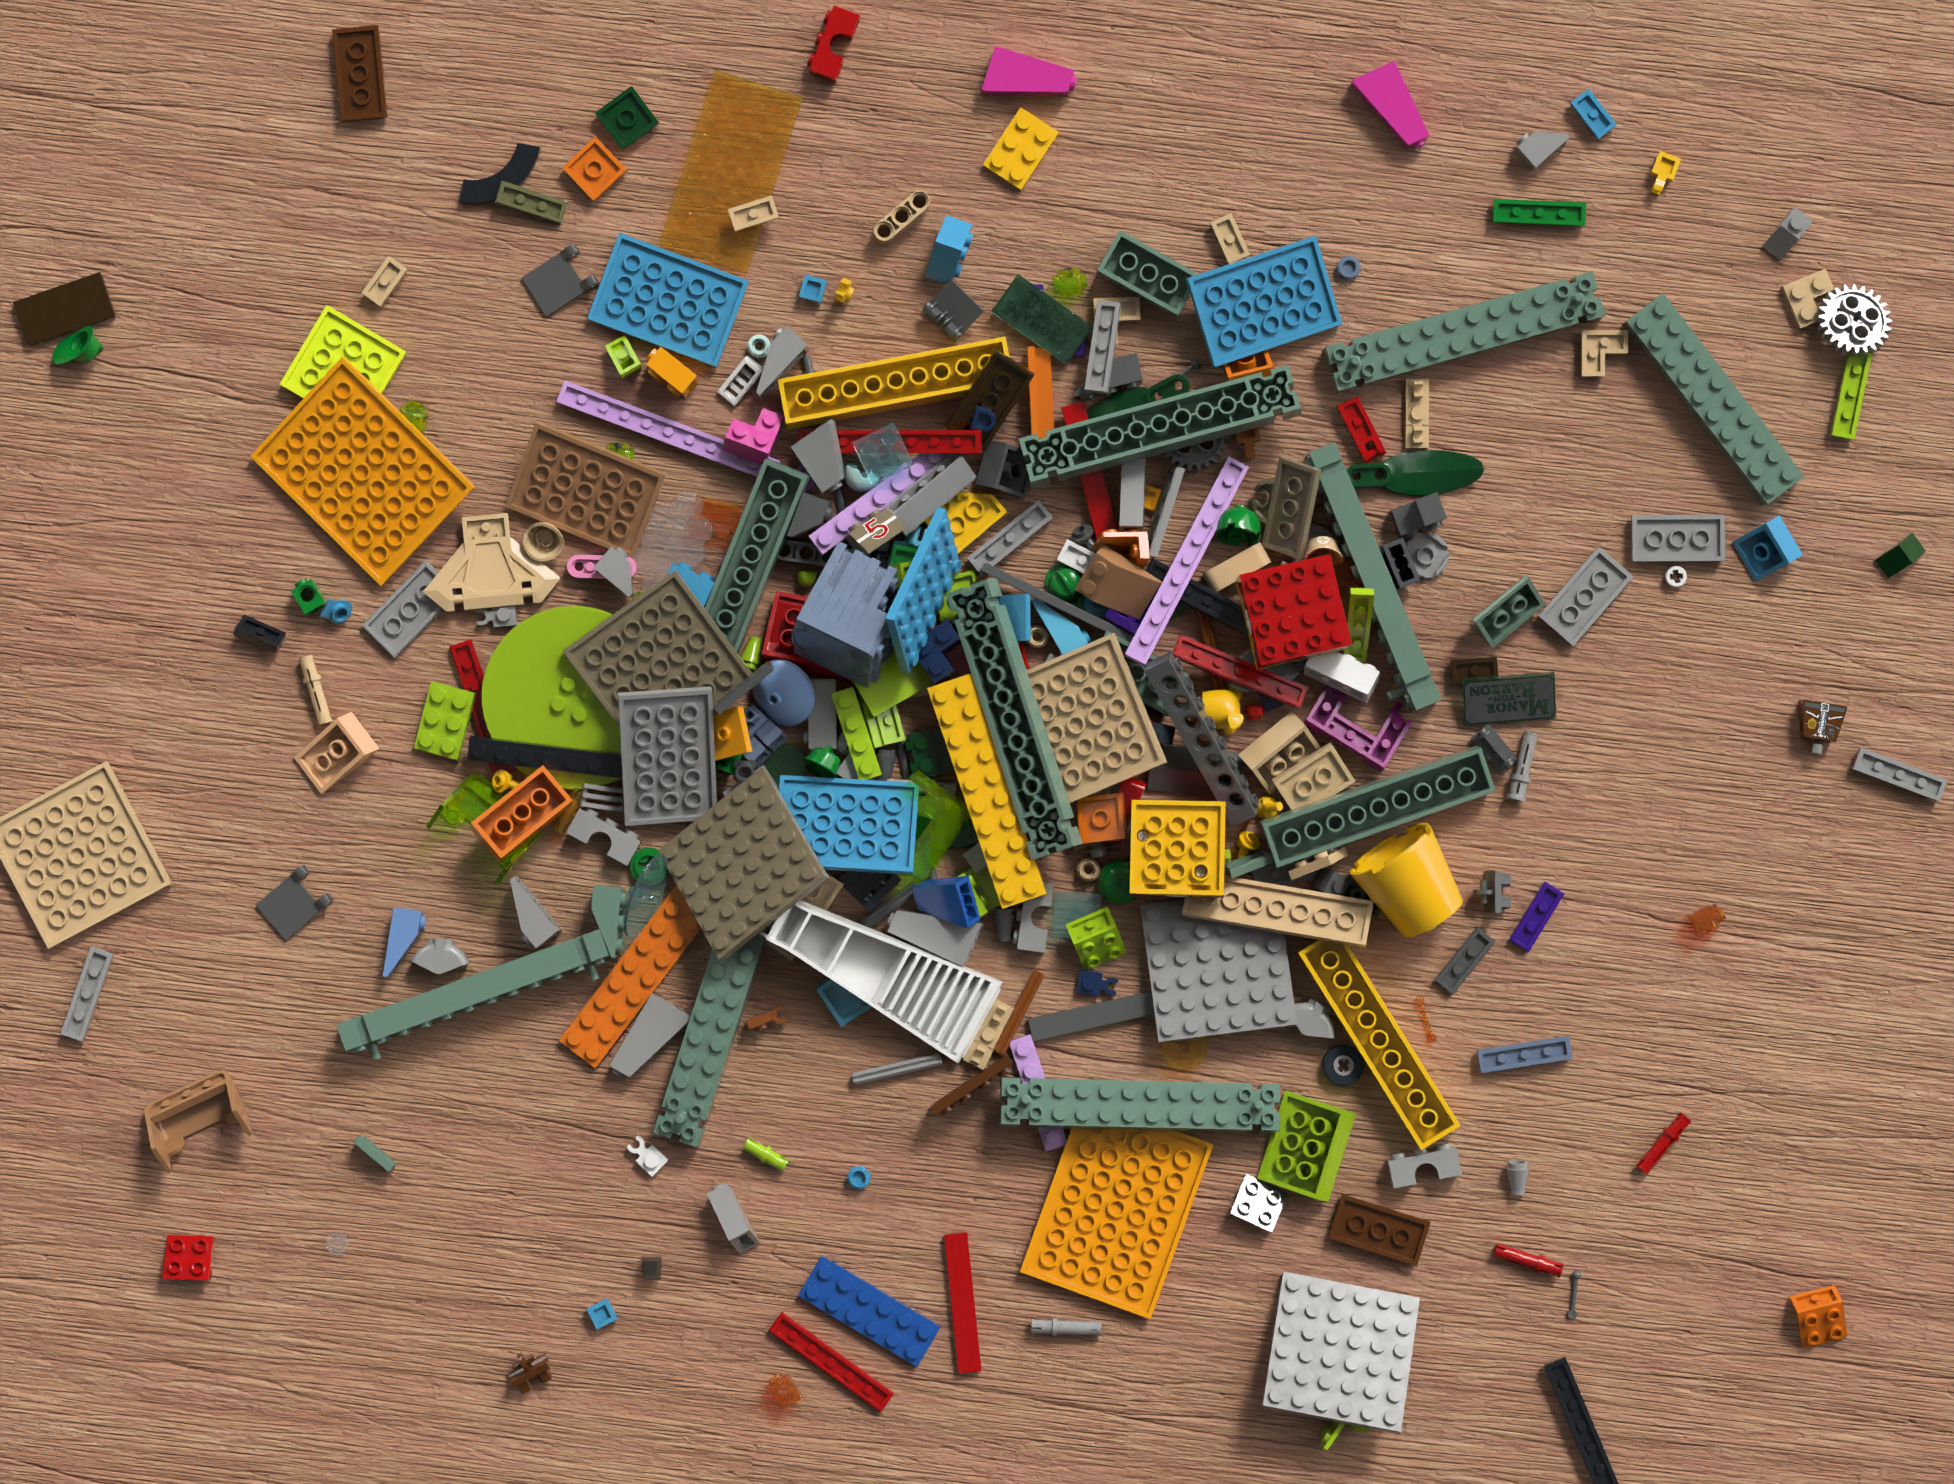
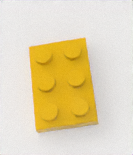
(1020, 149)

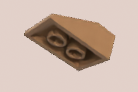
(1118, 583)

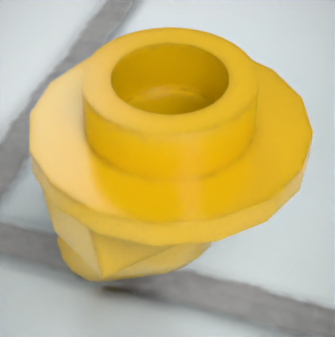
(502, 781)
(1268, 807)
(1246, 842)

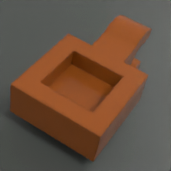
(1248, 438)
(760, 1021)

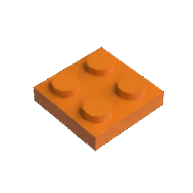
(594, 169)
(1102, 818)

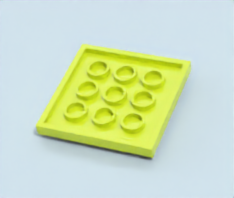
(340, 337)

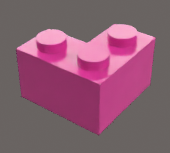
(756, 441)

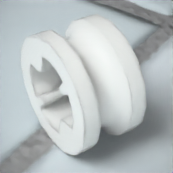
(1679, 570)

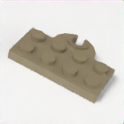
(1287, 506)

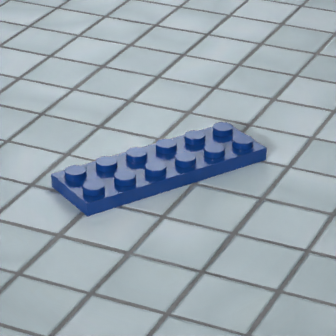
(869, 1310)

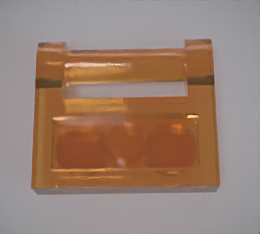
(723, 514)

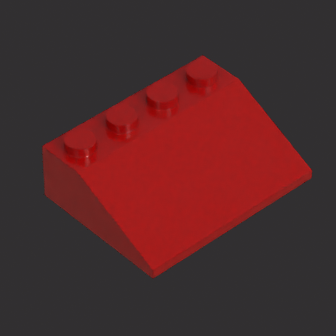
(778, 637)

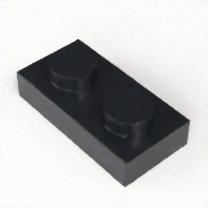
(259, 633)

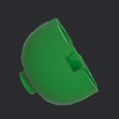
(1238, 525)
(1115, 882)

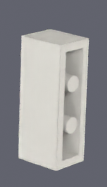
(1344, 674)

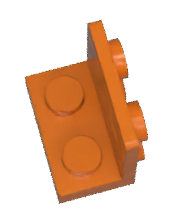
(1132, 542)
(1819, 1316)

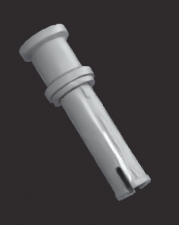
(1528, 739)

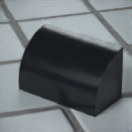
(1399, 563)

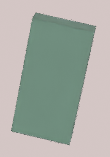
(1248, 863)
(375, 1153)

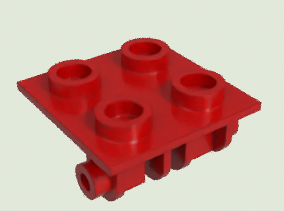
(188, 1258)

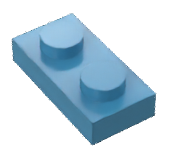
(1593, 114)

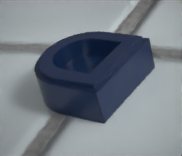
(983, 419)

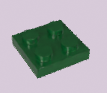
(627, 118)

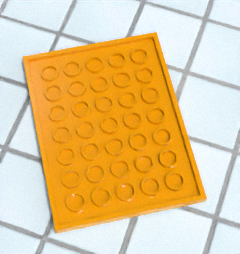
(362, 471)
(1117, 1214)

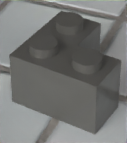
(1419, 514)

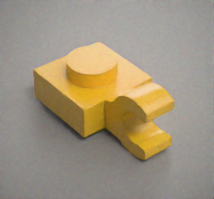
(1664, 169)

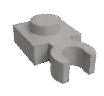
(500, 616)

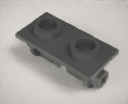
(1494, 748)

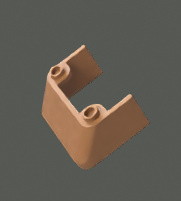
(191, 1110)

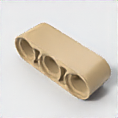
(896, 227)
(1228, 571)

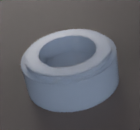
(1348, 267)

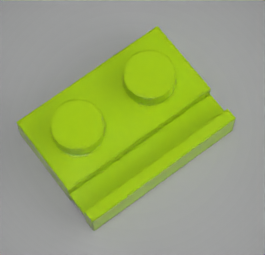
(884, 728)

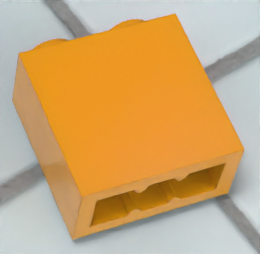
(668, 369)

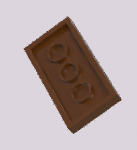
(360, 73)
(980, 1080)
(1379, 1229)

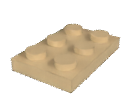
(1314, 778)

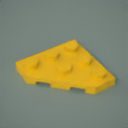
(971, 516)

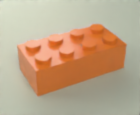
(521, 814)

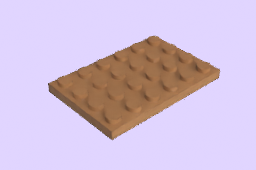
(585, 489)

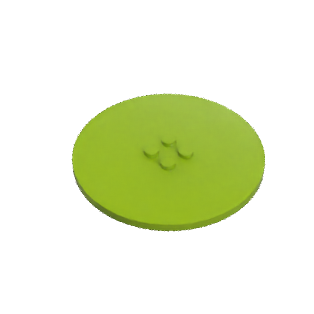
(539, 695)

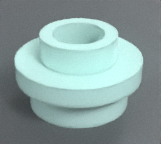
(752, 342)

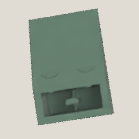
(608, 911)

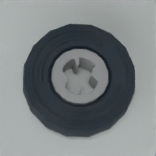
(1355, 1065)

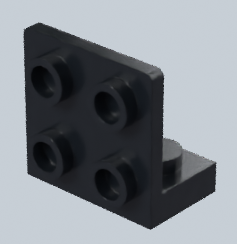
(869, 887)

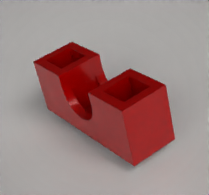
(838, 24)

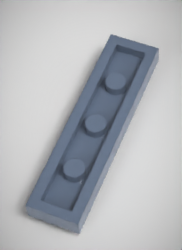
(1524, 1054)

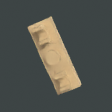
(1416, 413)
(988, 1034)

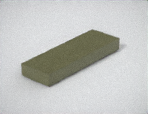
(531, 202)

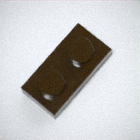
(1473, 668)

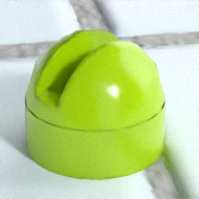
(806, 577)

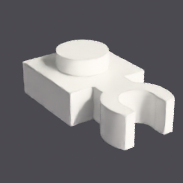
(650, 1158)

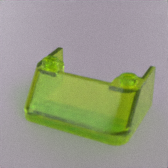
(468, 803)
(947, 821)

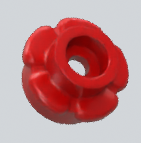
(1254, 712)

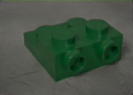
(929, 752)

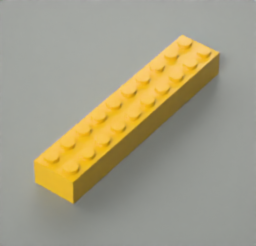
(884, 384)
(986, 791)
(1379, 1041)

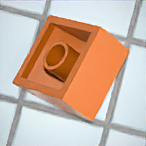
(1248, 366)

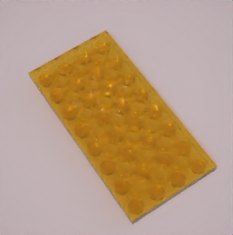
(729, 164)

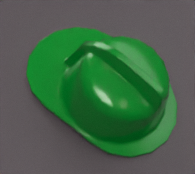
(79, 347)
(1062, 582)
(822, 762)

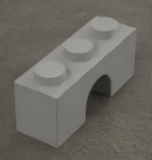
(623, 843)
(1029, 936)
(1403, 1168)

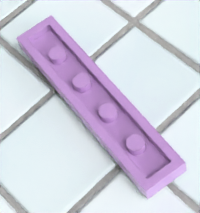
(1030, 1067)

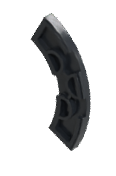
(514, 172)

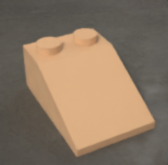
(336, 752)

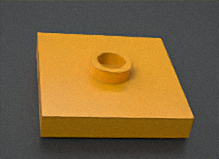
(731, 733)

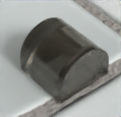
(652, 1267)

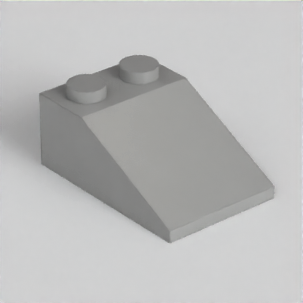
(782, 356)
(532, 916)

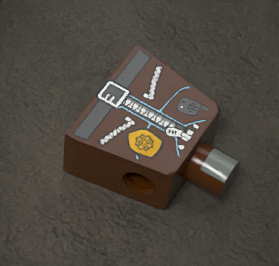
(1820, 723)

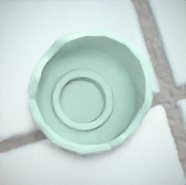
(857, 480)

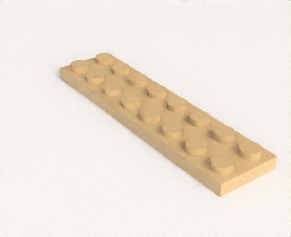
(1286, 911)

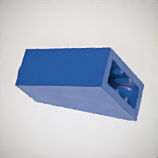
(948, 900)

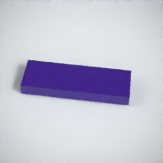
(1536, 916)

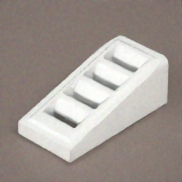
(735, 375)

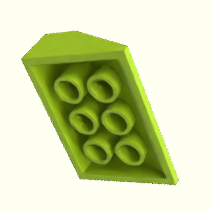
(1307, 1147)

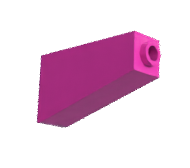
(1024, 75)
(1391, 101)

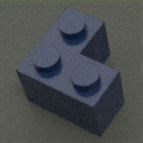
(933, 654)

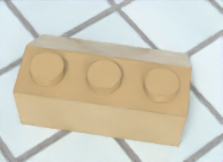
(1278, 750)

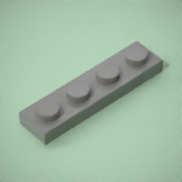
(1102, 347)
(1010, 536)
(1899, 774)
(87, 993)

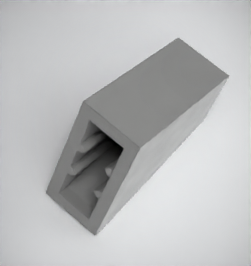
(822, 456)
(733, 1218)

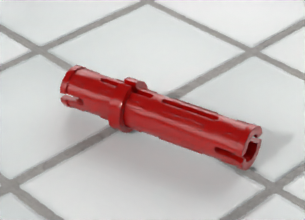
(1661, 1146)
(1528, 1260)

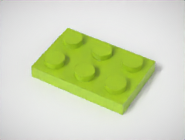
(445, 720)

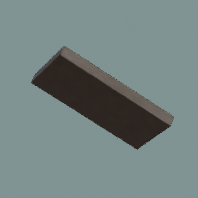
(64, 309)
(995, 388)

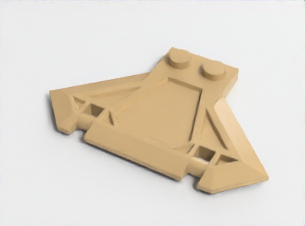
(490, 569)

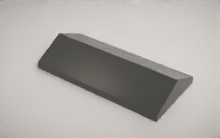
(1182, 773)

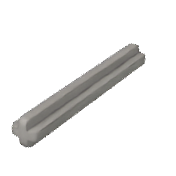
(897, 1068)

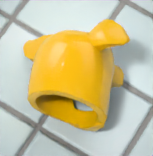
(1224, 708)

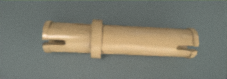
(315, 689)

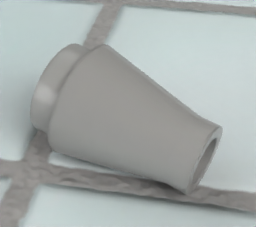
(1517, 1175)

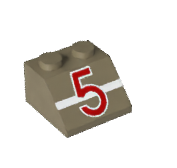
(875, 531)

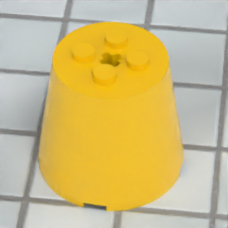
(1409, 880)

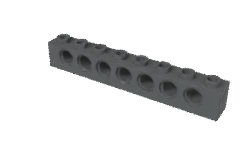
(1169, 666)

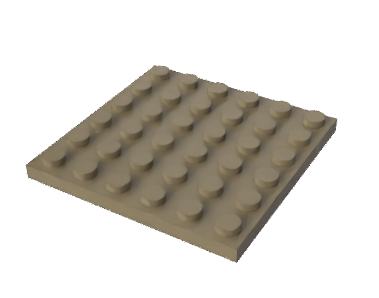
(657, 644)
(743, 864)

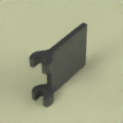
(557, 282)
(291, 904)

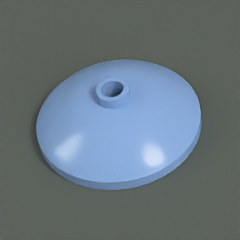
(792, 691)

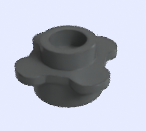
(739, 765)

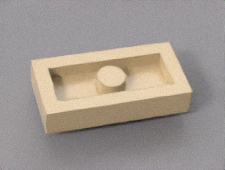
(753, 213)
(1229, 238)
(384, 281)

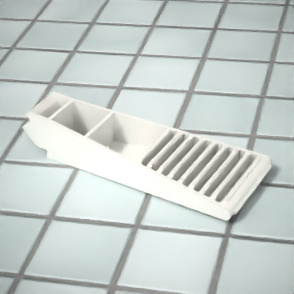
(907, 984)

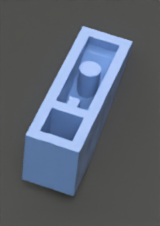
(404, 931)

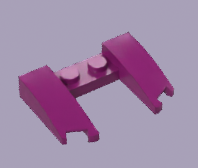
(1373, 750)

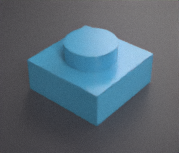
(813, 288)
(602, 1313)

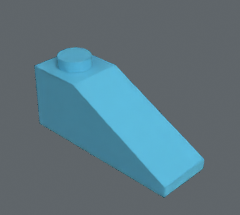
(1063, 632)

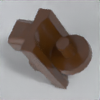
(527, 1369)

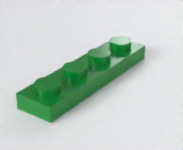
(1539, 212)

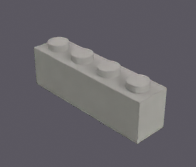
(931, 491)

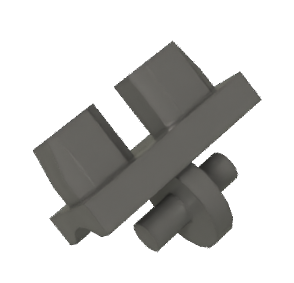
(1491, 891)

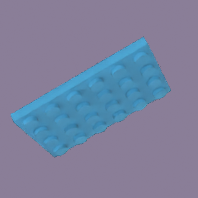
(668, 300)
(1264, 301)
(923, 590)
(856, 821)

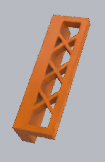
(1040, 391)

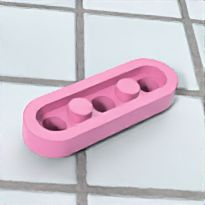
(589, 562)

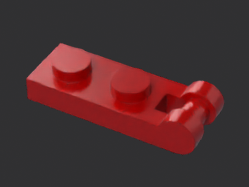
(1361, 429)

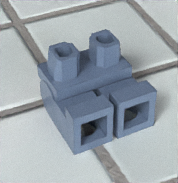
(766, 730)

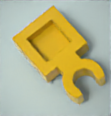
(844, 291)

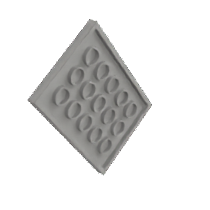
(667, 755)

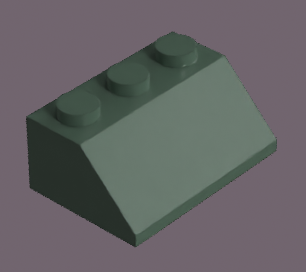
(1507, 612)

